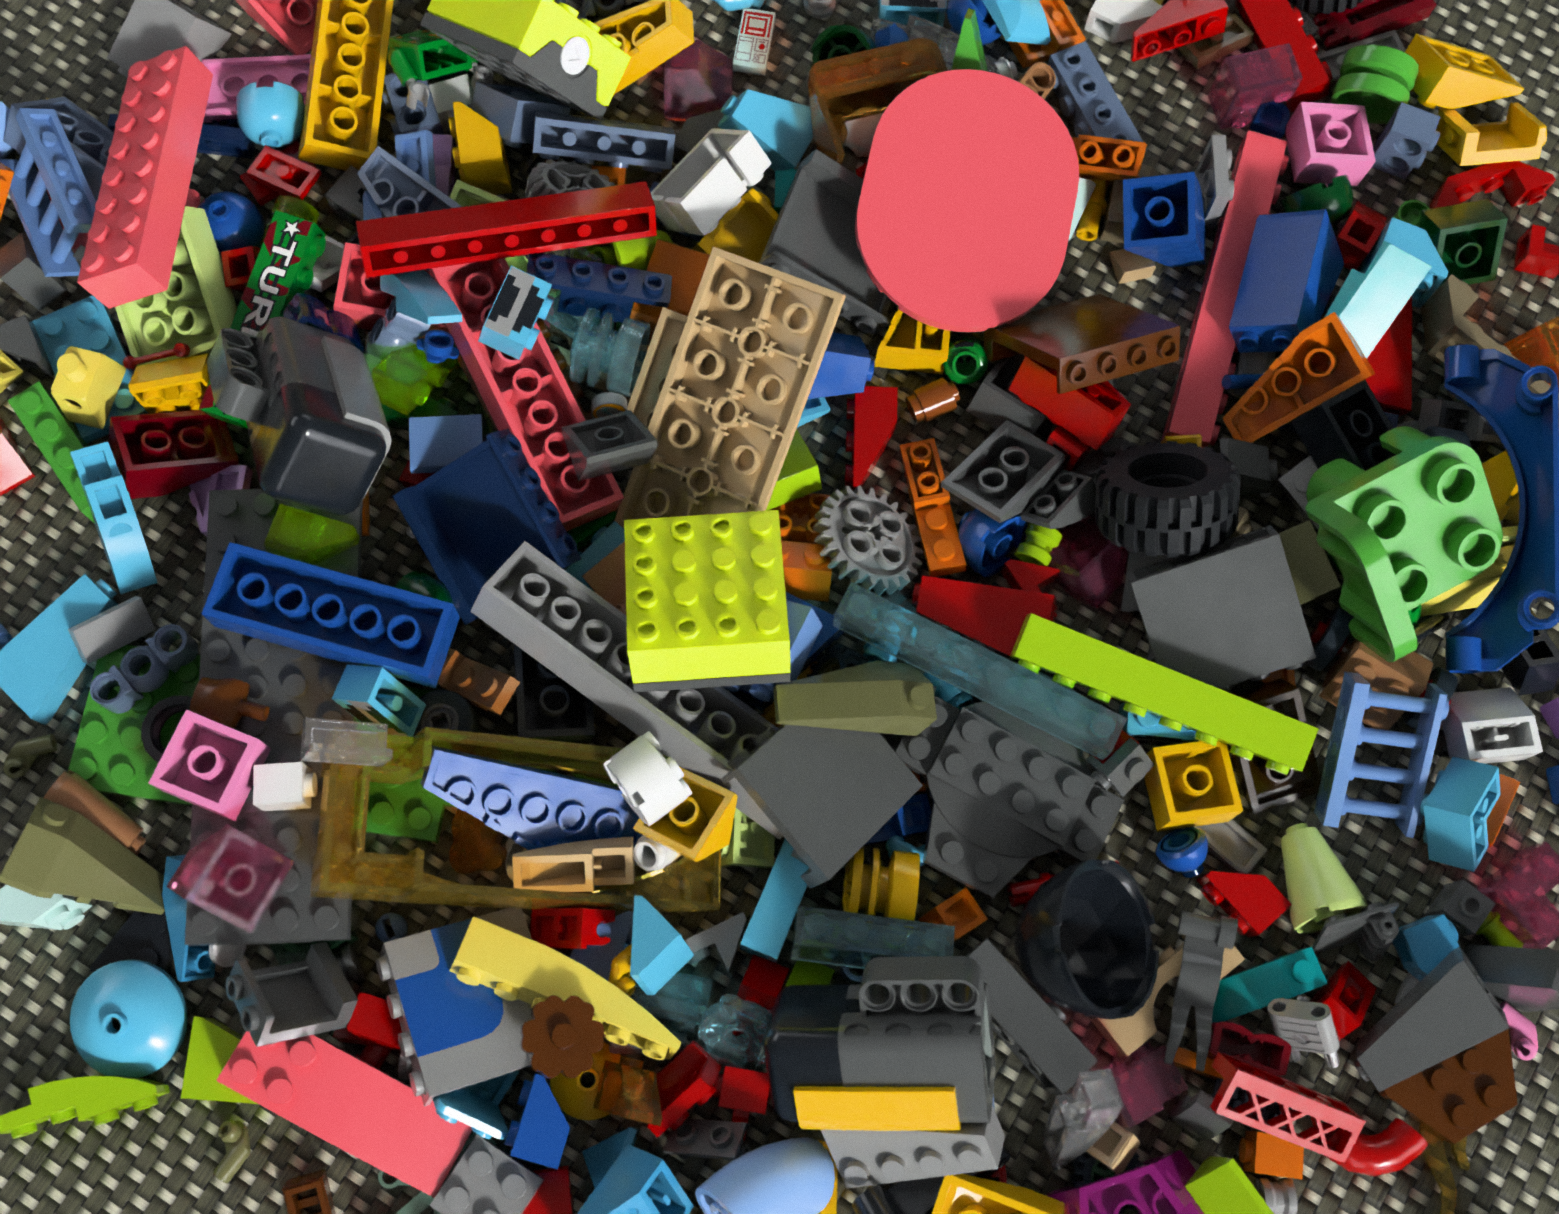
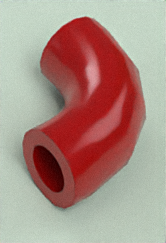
(1381, 1152)

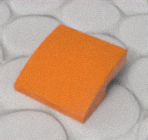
(1063, 34)

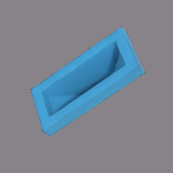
(602, 1155)

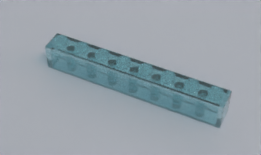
(979, 671)

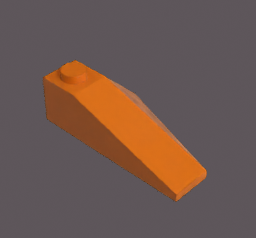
(1308, 372)

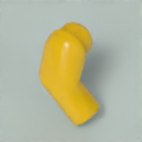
(620, 972)

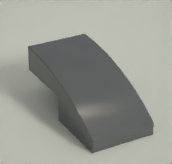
(1198, 1118)

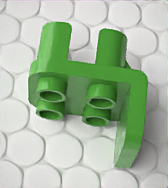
(1403, 531)

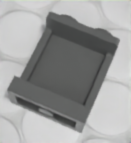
(292, 997)

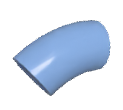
(772, 1179)

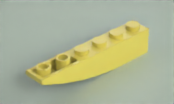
(534, 972)

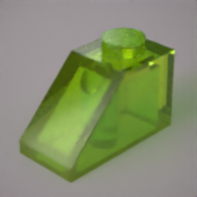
(308, 536)

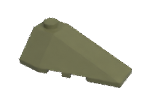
(860, 698)
(74, 857)

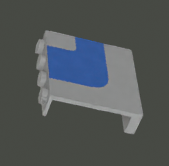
(448, 1027)

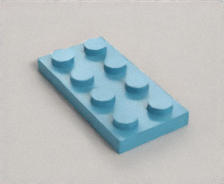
(88, 327)

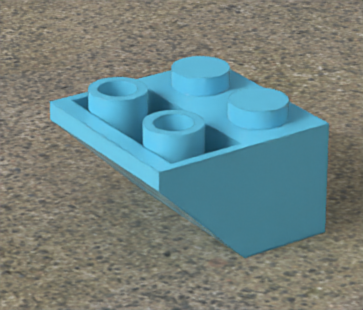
(1417, 243)

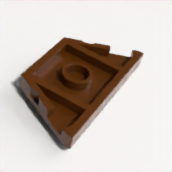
(1461, 1091)

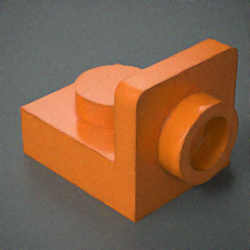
(957, 911)

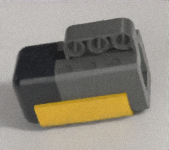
(886, 1052)

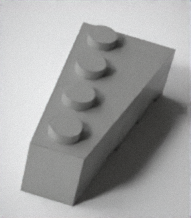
(900, 1156)

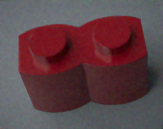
(1258, 1050)

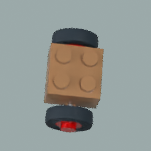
(1402, 677)

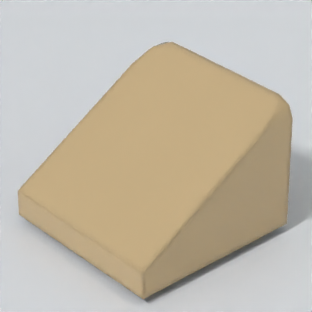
(1131, 266)
(1115, 1148)

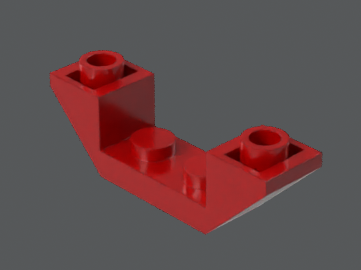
(1517, 180)

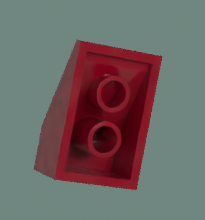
(169, 450)

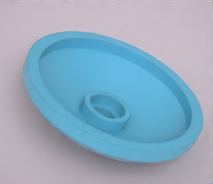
(149, 1013)

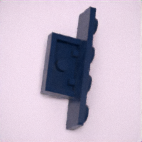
(599, 285)

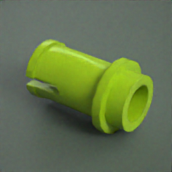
(1497, 932)

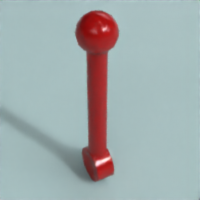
(179, 350)

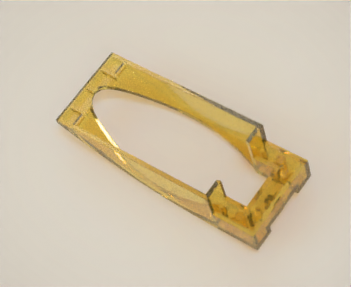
(348, 872)

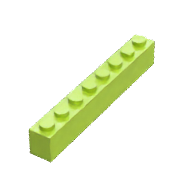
(1164, 693)

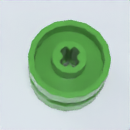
(1375, 79)

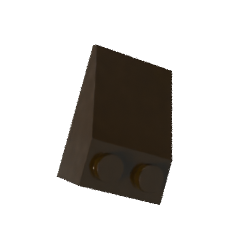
(1261, 785)

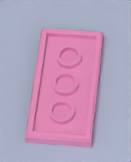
(236, 73)

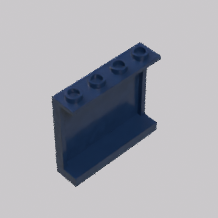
(480, 514)

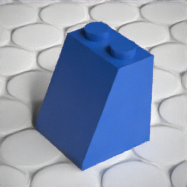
(1165, 219)

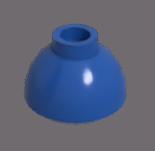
(1183, 851)

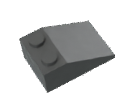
(996, 404)
(1005, 472)

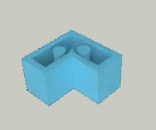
(1459, 812)

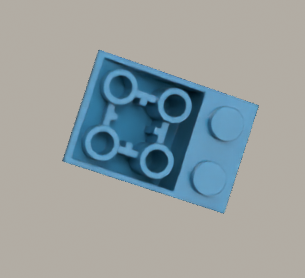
(638, 1185)

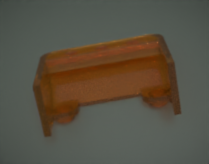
(864, 86)

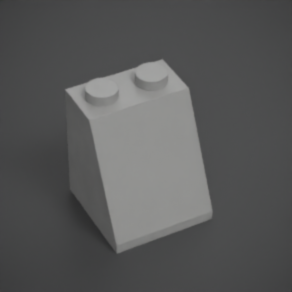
(164, 26)

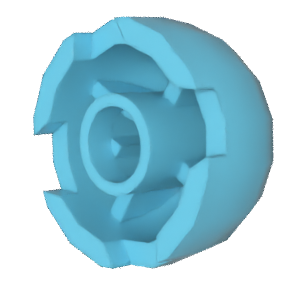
(270, 114)

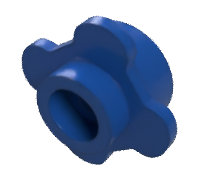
(438, 346)

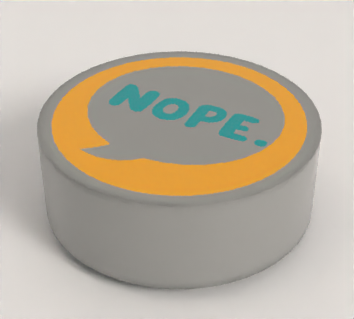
(608, 404)

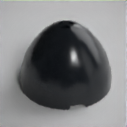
(1089, 941)

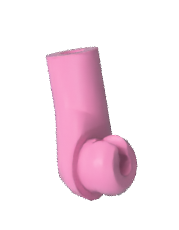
(1522, 1033)

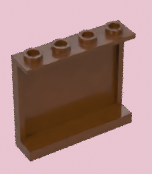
(1087, 340)

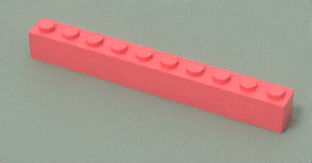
(1210, 343)

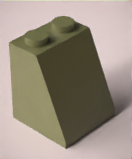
(1309, 566)

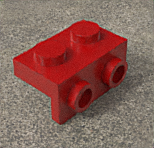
(683, 1083)

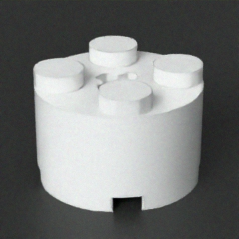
(647, 779)

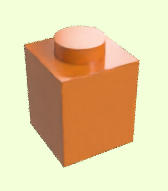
(1271, 1155)

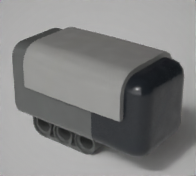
(306, 411)

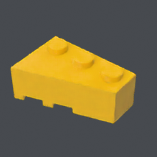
(913, 346)

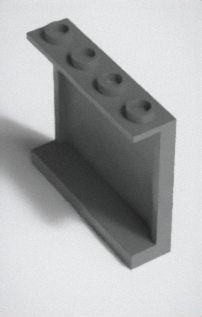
(818, 240)
(1224, 611)
(824, 790)

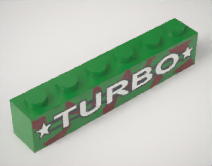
(278, 274)

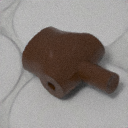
(226, 701)

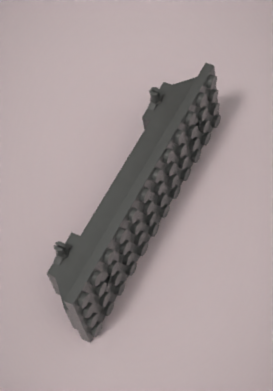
(293, 688)

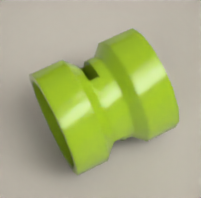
(1038, 545)

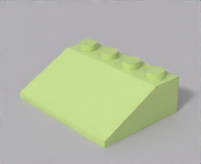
(191, 307)

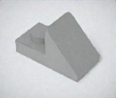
(724, 936)

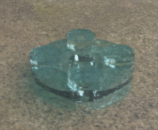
(734, 1015)

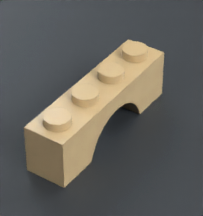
(1131, 1032)

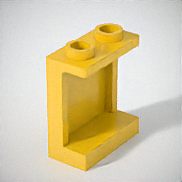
(1493, 142)
(743, 228)

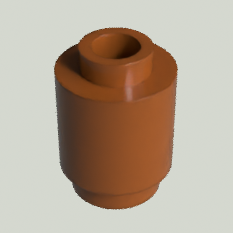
(932, 400)

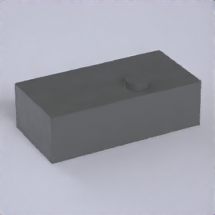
(1029, 1025)

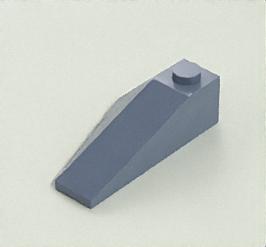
(399, 188)

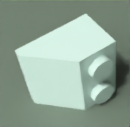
(27, 910)

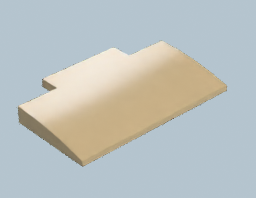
(727, 389)

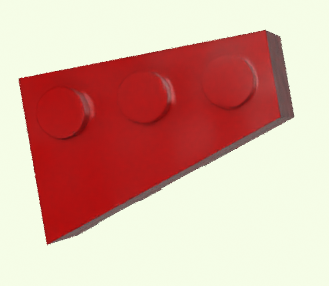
(1086, 412)

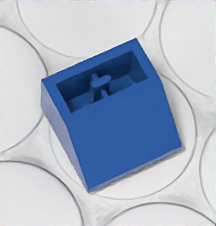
(542, 1126)

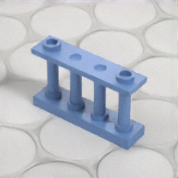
(67, 187)
(1350, 731)

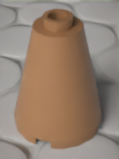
(79, 795)

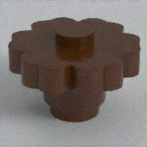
(562, 1037)

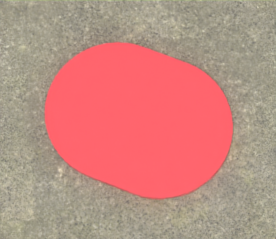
(967, 200)

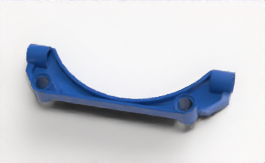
(1529, 431)

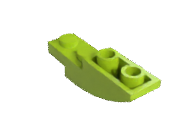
(88, 1096)

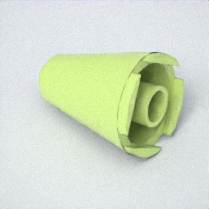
(1316, 880)

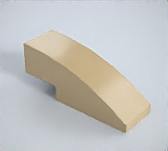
(576, 865)

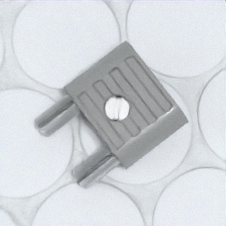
(1305, 1027)

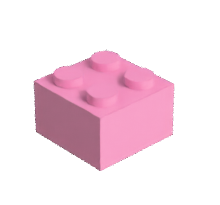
(1329, 143)
(209, 765)

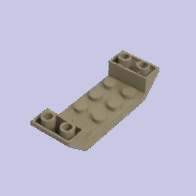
(1448, 327)

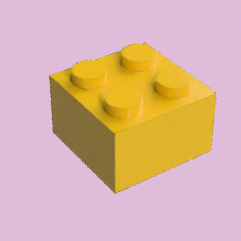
(1192, 785)

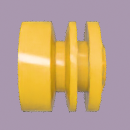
(881, 888)

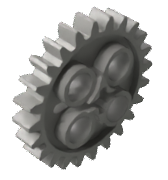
(868, 540)

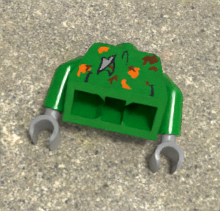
(427, 56)

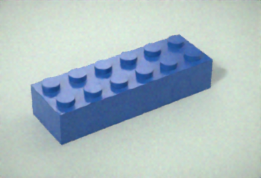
(331, 614)

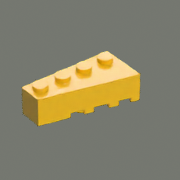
(649, 35)

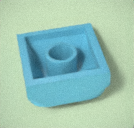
(1020, 20)

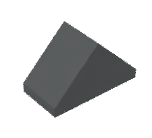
(24, 274)
(23, 346)

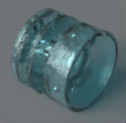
(609, 351)

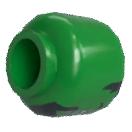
(967, 370)

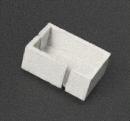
(709, 181)

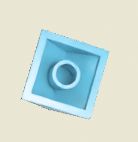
(656, 948)

